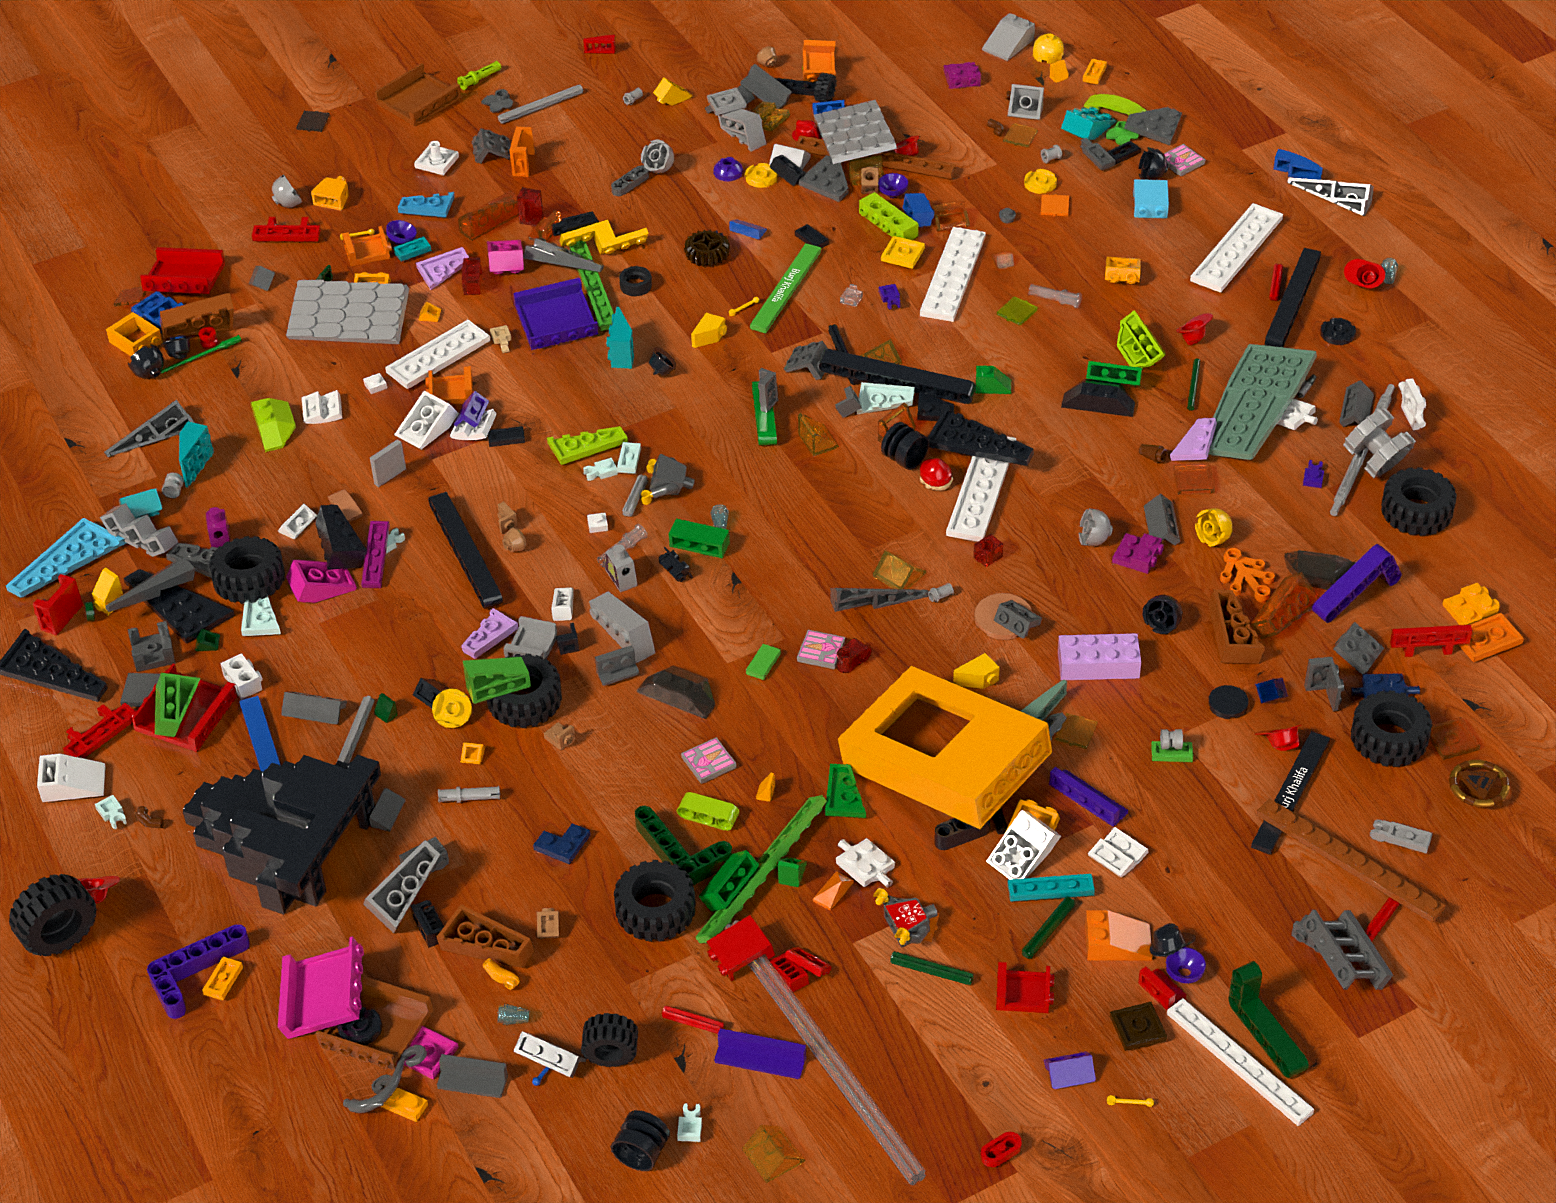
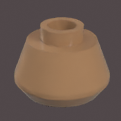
(767, 56)
(514, 540)

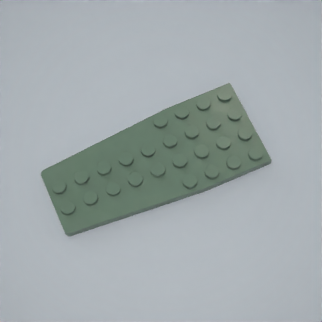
(1257, 398)

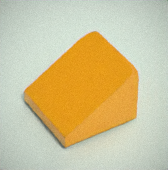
(1058, 71)
(429, 313)
(472, 753)
(766, 788)

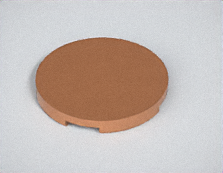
(986, 611)

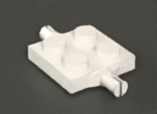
(1412, 403)
(1298, 413)
(865, 862)

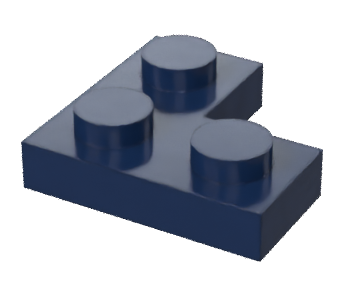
(562, 848)

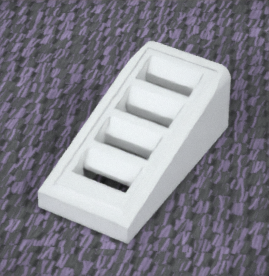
(562, 606)

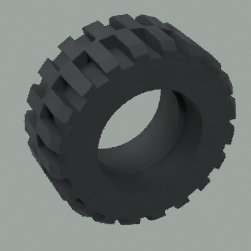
(1417, 517)
(247, 569)
(531, 707)
(1386, 746)
(52, 915)
(660, 921)

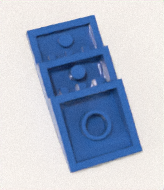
(152, 305)

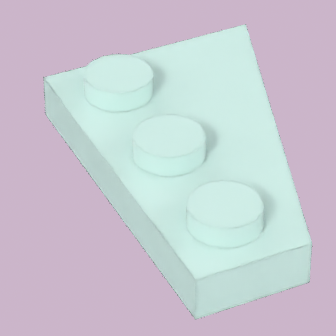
(883, 397)
(259, 618)

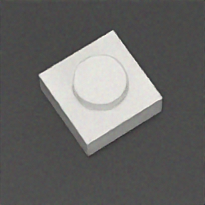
(375, 383)
(597, 522)

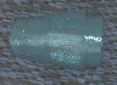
(1390, 266)
(719, 516)
(511, 1014)

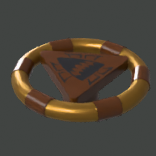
(1479, 783)

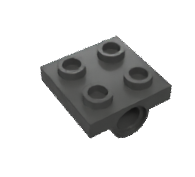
(1358, 648)

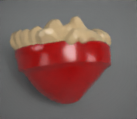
(936, 474)

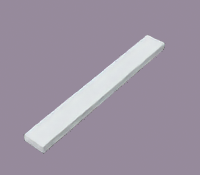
(1240, 1062)

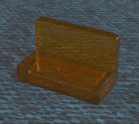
(544, 227)

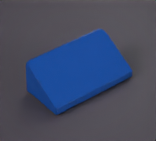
(827, 106)
(747, 229)

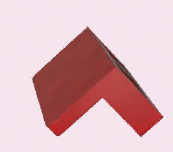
(1160, 987)

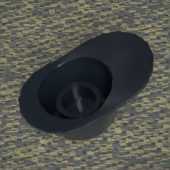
(178, 347)
(661, 362)
(1169, 940)

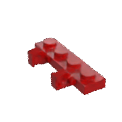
(294, 233)
(1430, 636)
(112, 723)

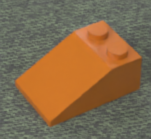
(1116, 937)

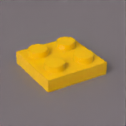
(903, 252)

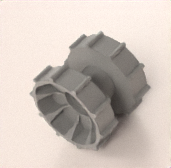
(1385, 450)

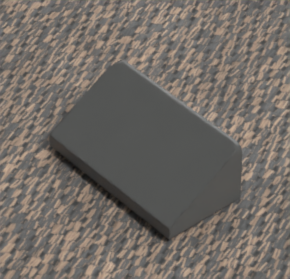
(386, 810)

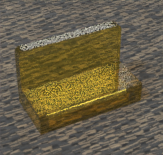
(856, 166)

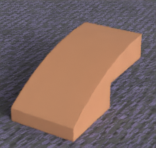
(346, 504)

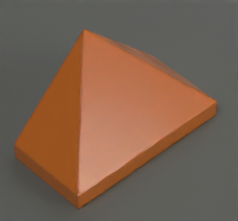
(833, 890)

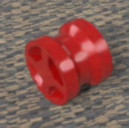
(208, 337)

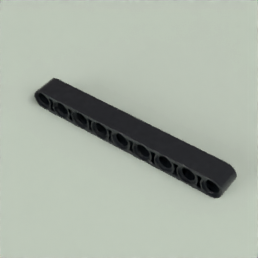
(1293, 298)
(888, 373)
(465, 550)

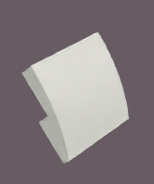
(321, 408)
(466, 432)
(1118, 852)

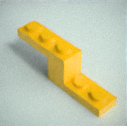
(604, 237)

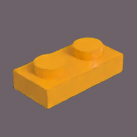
(1094, 71)
(222, 978)
(406, 1104)

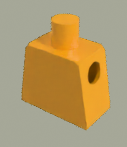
(331, 193)

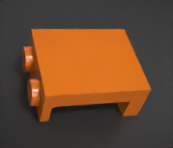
(817, 58)
(520, 148)
(368, 248)
(451, 388)

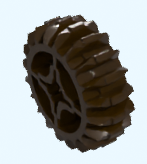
(707, 248)

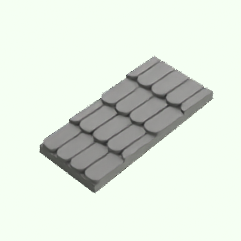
(854, 131)
(348, 311)

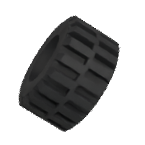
(609, 1040)

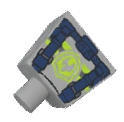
(618, 562)

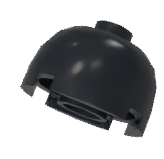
(1152, 164)
(147, 362)
(1162, 613)

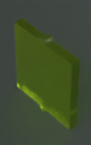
(1017, 310)

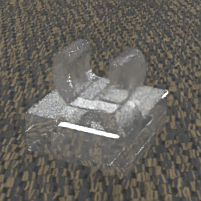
(851, 296)

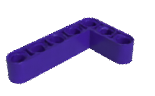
(1371, 565)
(190, 960)

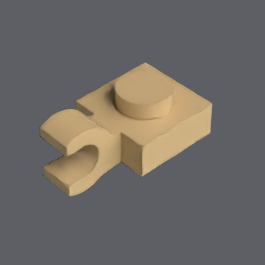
(502, 336)

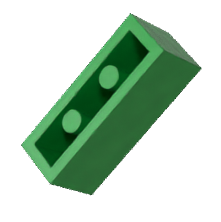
(1114, 373)
(699, 538)
(728, 881)

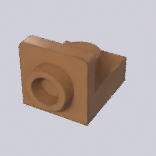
(506, 517)
(560, 735)
(548, 923)

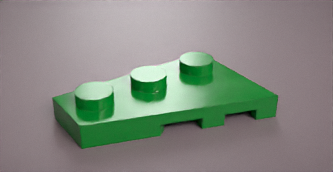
(843, 794)

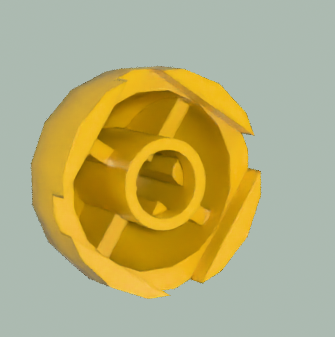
(1048, 48)
(1213, 526)

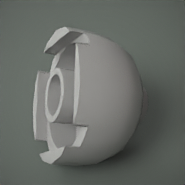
(657, 156)
(285, 193)
(1095, 527)

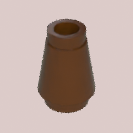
(1153, 452)

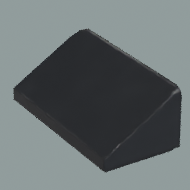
(787, 169)

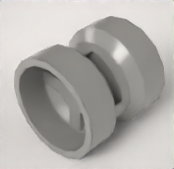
(172, 485)
(1176, 739)

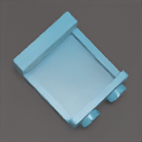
(1150, 198)

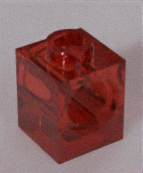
(988, 550)

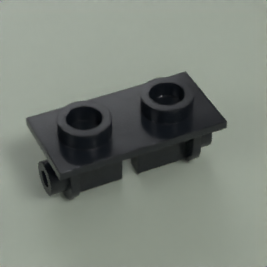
(670, 560)

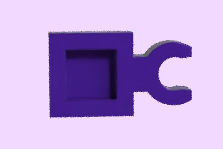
(890, 295)
(1313, 475)

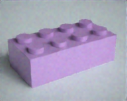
(1099, 656)

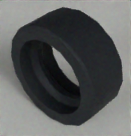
(636, 289)

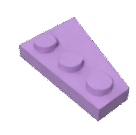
(441, 267)
(1196, 442)
(490, 633)

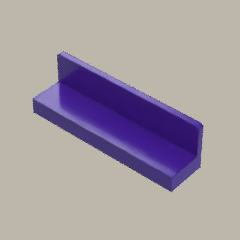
(1087, 796)
(760, 1053)

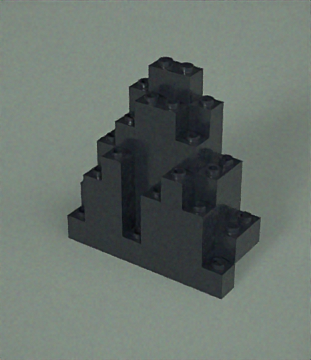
(283, 823)

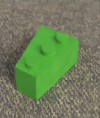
(495, 677)
(172, 702)

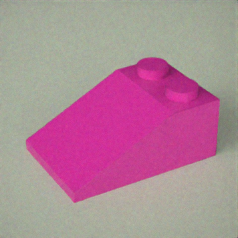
(505, 256)
(315, 583)

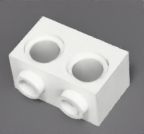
(242, 674)

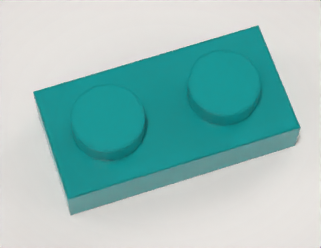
(412, 249)

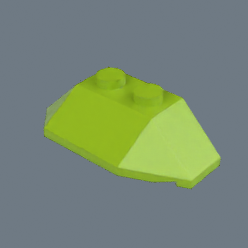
(1138, 342)
(273, 422)

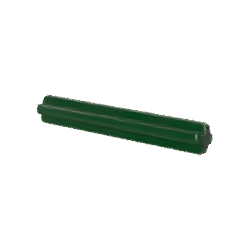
(1048, 927)
(931, 968)

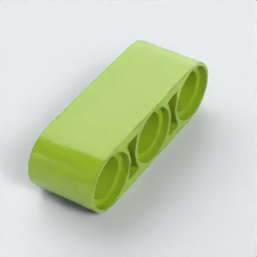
(708, 811)

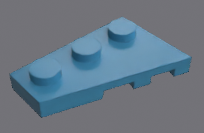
(428, 206)

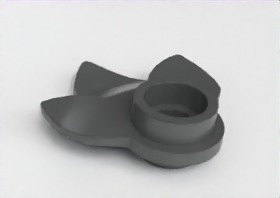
(498, 101)

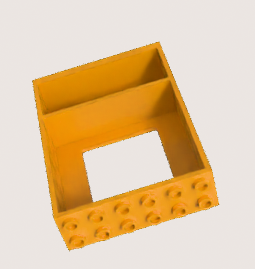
(976, 767)

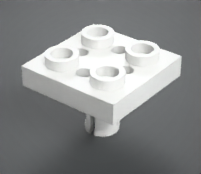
(436, 159)

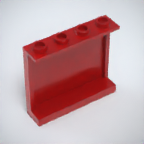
(184, 270)
(200, 719)

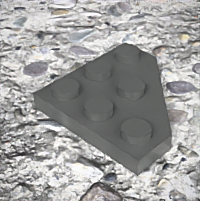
(1154, 124)
(826, 179)

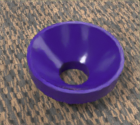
(728, 172)
(893, 181)
(400, 229)
(1188, 959)

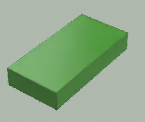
(763, 661)
(1172, 754)

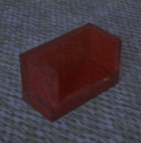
(530, 206)
(471, 276)

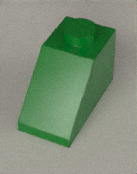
(991, 381)

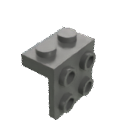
(488, 141)
(807, 356)
(1324, 674)

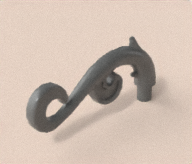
(387, 1081)

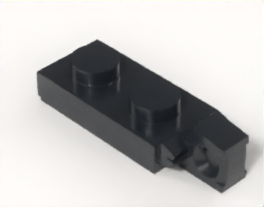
(574, 222)

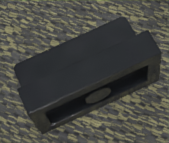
(428, 690)

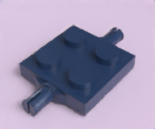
(1383, 682)

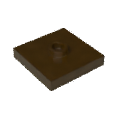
(1138, 1026)

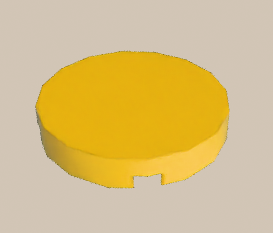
(760, 175)
(1040, 181)
(451, 708)

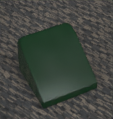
(326, 274)
(207, 641)
(385, 708)

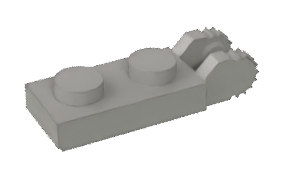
(1401, 835)

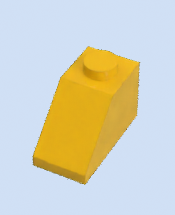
(671, 93)
(708, 330)
(106, 590)
(977, 673)

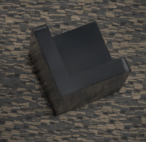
(568, 642)

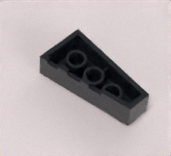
(339, 540)

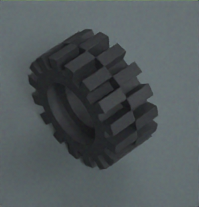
(825, 87)

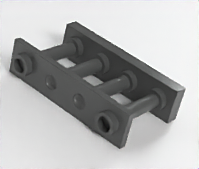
(1357, 941)

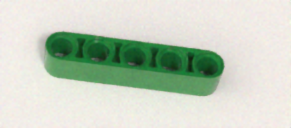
(764, 421)

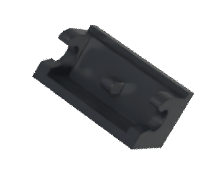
(427, 922)

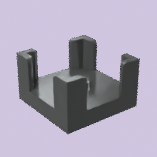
(152, 650)

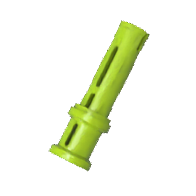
(474, 77)

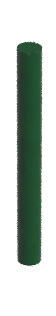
(1193, 385)

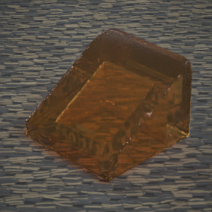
(1003, 259)

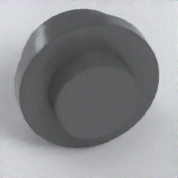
(1007, 215)

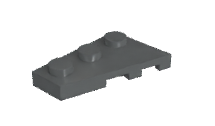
(194, 554)

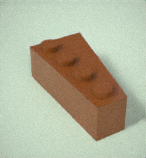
(192, 317)
(1232, 630)
(484, 938)

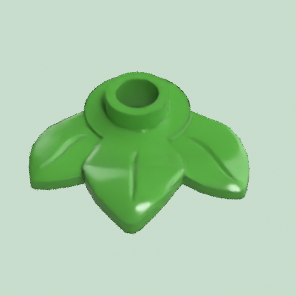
(1120, 134)

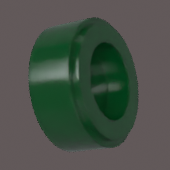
(89, 611)

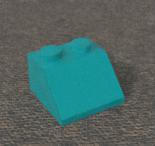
(143, 503)

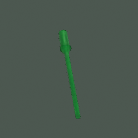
(224, 344)

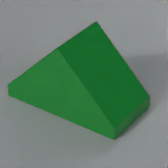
(791, 871)

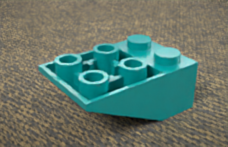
(1087, 122)
(620, 342)
(194, 450)

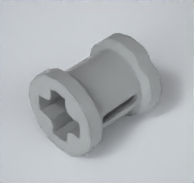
(1052, 153)

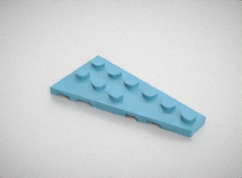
(73, 550)

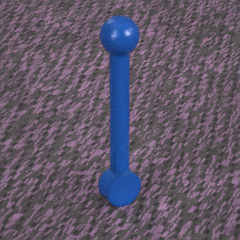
(537, 1080)

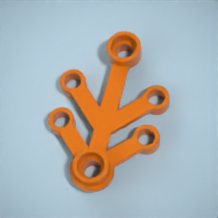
(1234, 558)

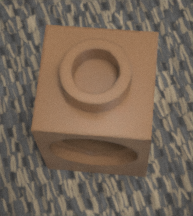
(869, 186)

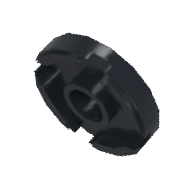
(1338, 331)
(1228, 701)
(362, 1030)

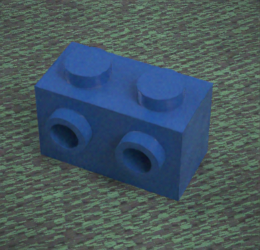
(918, 208)

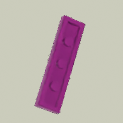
(375, 554)

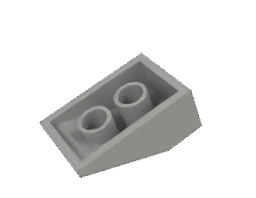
(1010, 37)

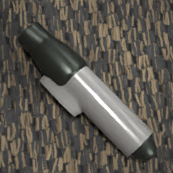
(1307, 384)

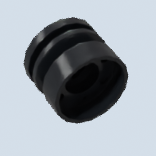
(905, 445)
(640, 1140)

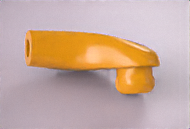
(501, 975)

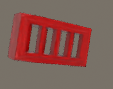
(606, 49)
(795, 983)

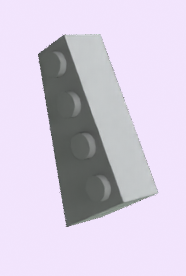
(623, 625)
(397, 892)

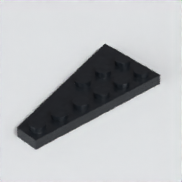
(972, 438)
(182, 609)
(47, 667)

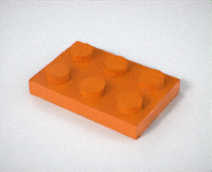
(1491, 637)

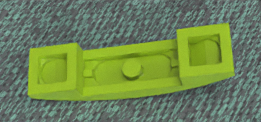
(1114, 103)

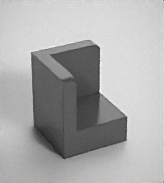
(261, 278)
(850, 404)

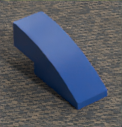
(1297, 165)

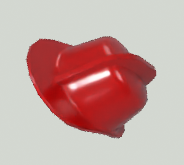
(806, 128)
(908, 146)
(1364, 273)
(1195, 329)
(1282, 738)
(99, 886)

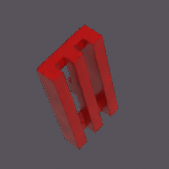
(808, 961)

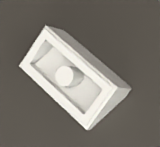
(297, 522)

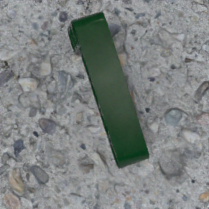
(665, 845)
(1261, 1023)

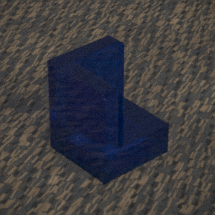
(1271, 690)

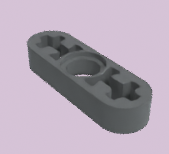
(622, 185)

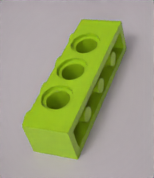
(888, 217)

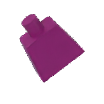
(217, 521)

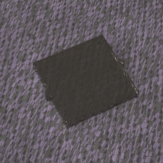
(312, 121)

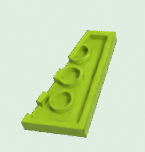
(577, 447)

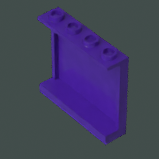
(555, 314)

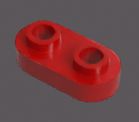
(999, 1149)

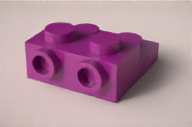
(962, 75)
(1138, 552)

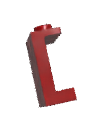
(60, 607)
(738, 946)
(1024, 990)

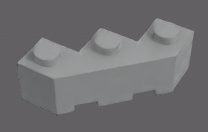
(138, 531)

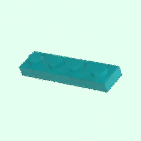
(1050, 887)

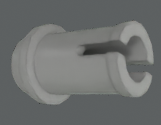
(629, 98)
(936, 594)

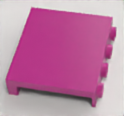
(320, 990)

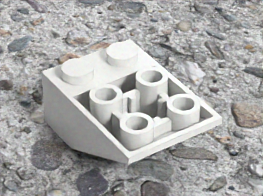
(69, 777)
(1023, 846)

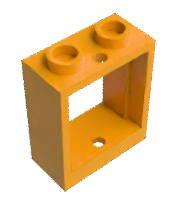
(120, 330)

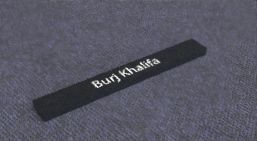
(1292, 788)

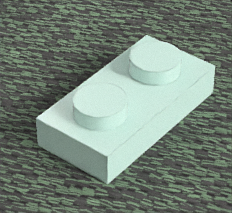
(629, 457)

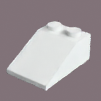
(426, 421)

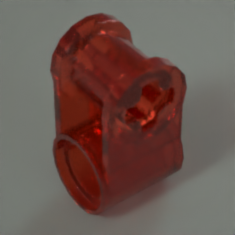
(852, 655)

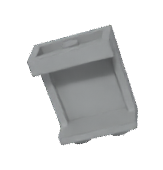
(533, 638)

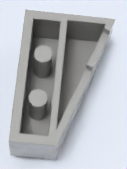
(745, 126)

